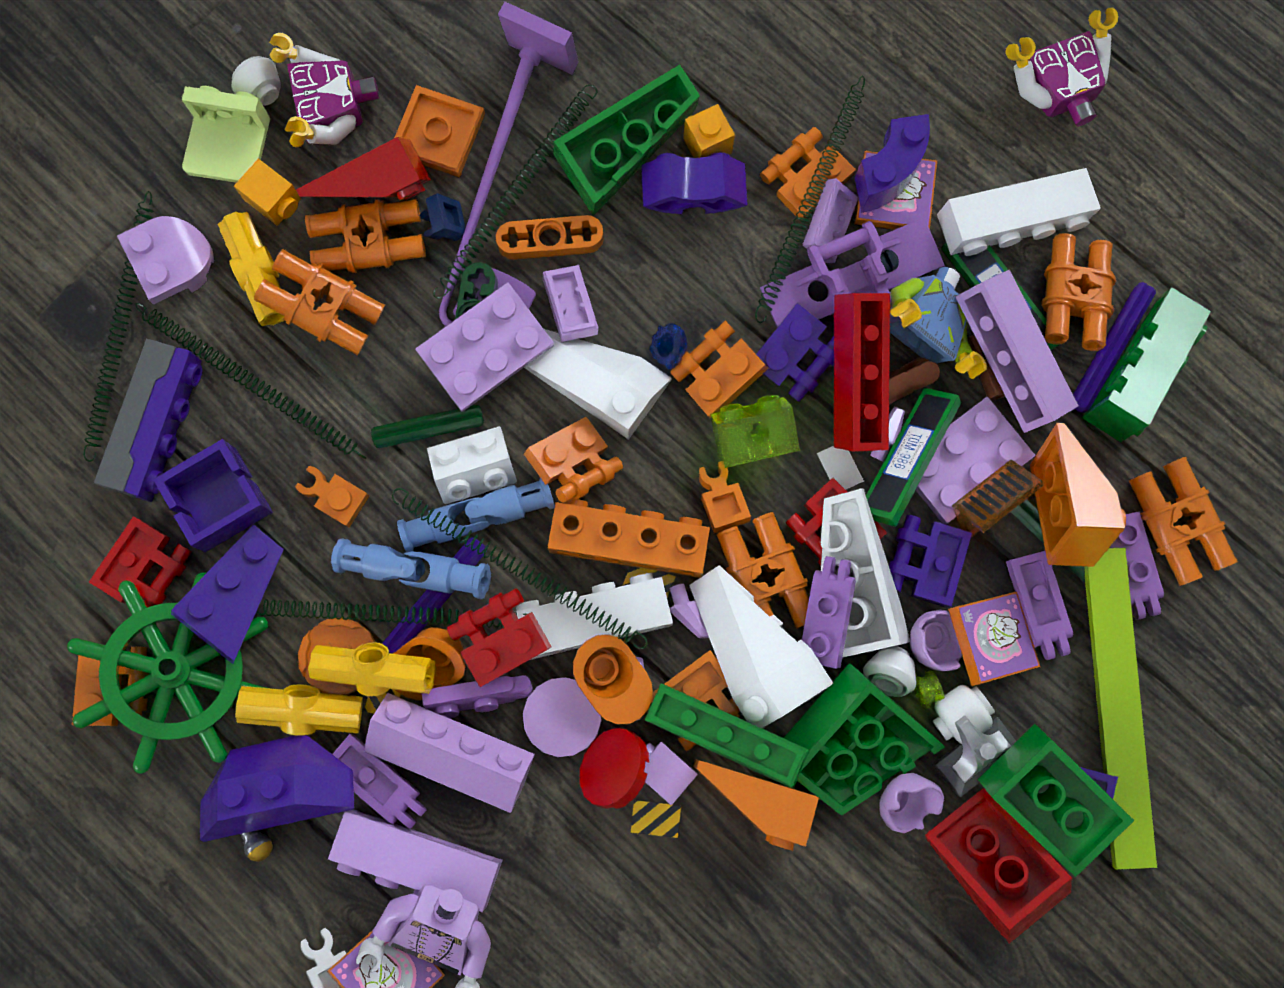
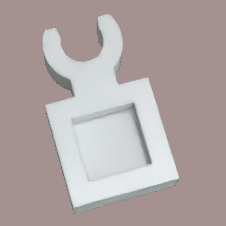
(324, 961)

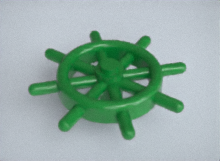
(168, 671)

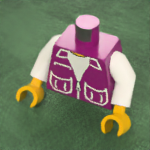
(1067, 72)
(322, 93)

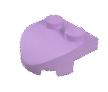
(167, 256)

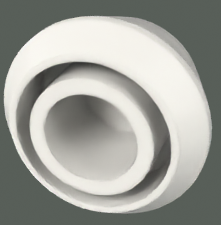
(258, 77)
(892, 671)

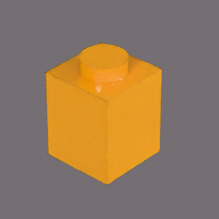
(708, 133)
(268, 192)

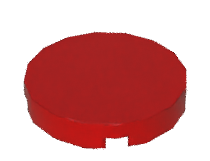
(614, 768)

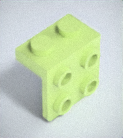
(224, 133)

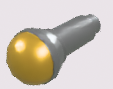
(256, 845)

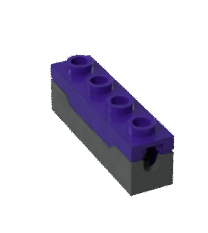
(149, 420)

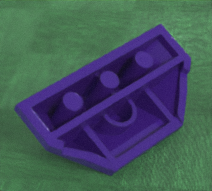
(274, 787)

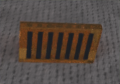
(995, 497)

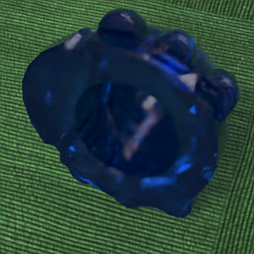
(669, 345)

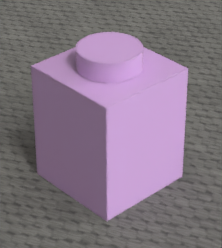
(667, 772)

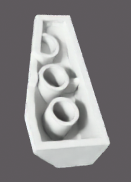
(602, 381)
(876, 610)
(758, 658)

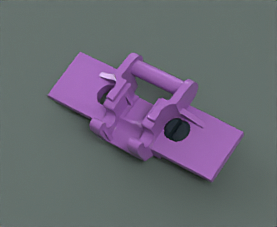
(890, 262)

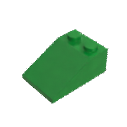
(1055, 800)

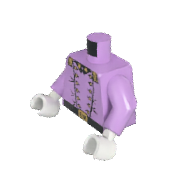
(435, 928)

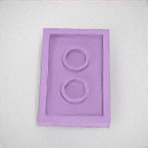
(484, 347)
(969, 454)

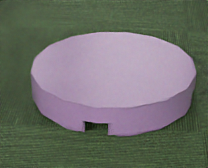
(560, 718)

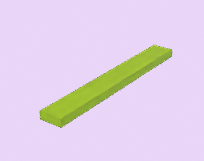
(1120, 705)

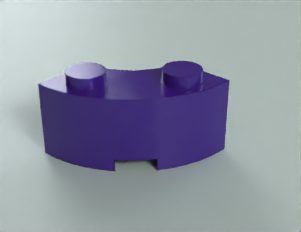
(893, 167)
(684, 182)

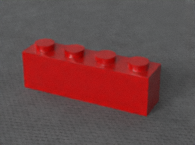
(861, 371)

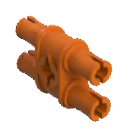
(379, 248)
(315, 284)
(1079, 292)
(1172, 539)
(776, 558)

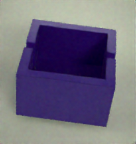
(216, 493)

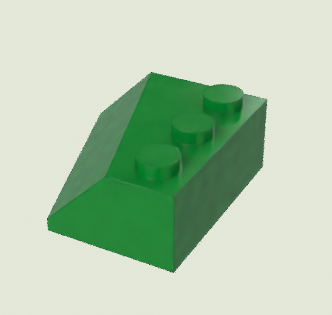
(856, 741)

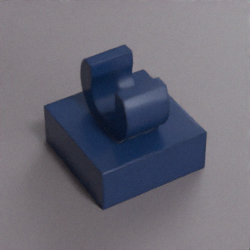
(445, 218)

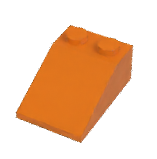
(1076, 504)
(772, 808)

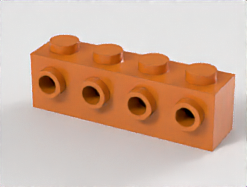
(628, 538)

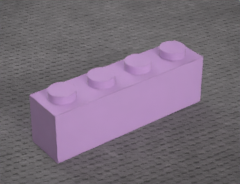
(1017, 351)
(448, 752)
(411, 858)

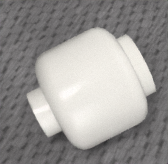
(959, 703)

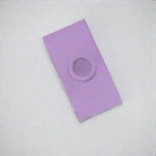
(831, 215)
(570, 303)

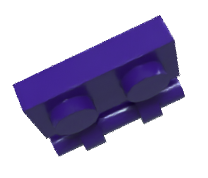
(788, 345)
(940, 563)

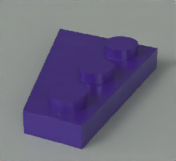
(230, 592)

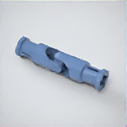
(494, 508)
(386, 563)

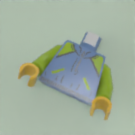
(932, 322)

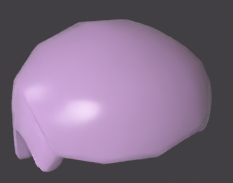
(935, 641)
(908, 801)

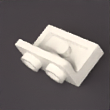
(471, 465)

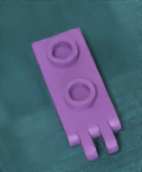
(1142, 570)
(1041, 603)
(829, 612)
(465, 696)
(379, 783)

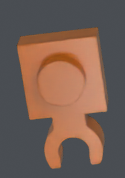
(337, 498)
(723, 502)

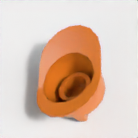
(438, 646)
(612, 679)

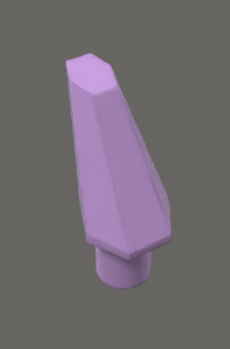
(895, 424)
(687, 611)

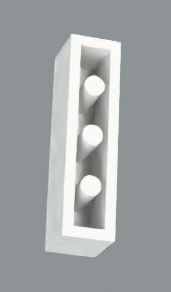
(1018, 212)
(639, 605)

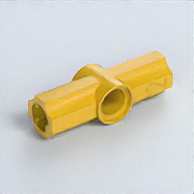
(250, 261)
(372, 669)
(299, 709)

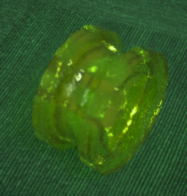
(928, 689)

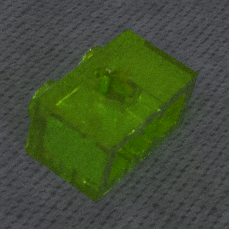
(772, 438)

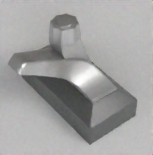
(974, 756)

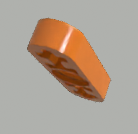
(576, 226)

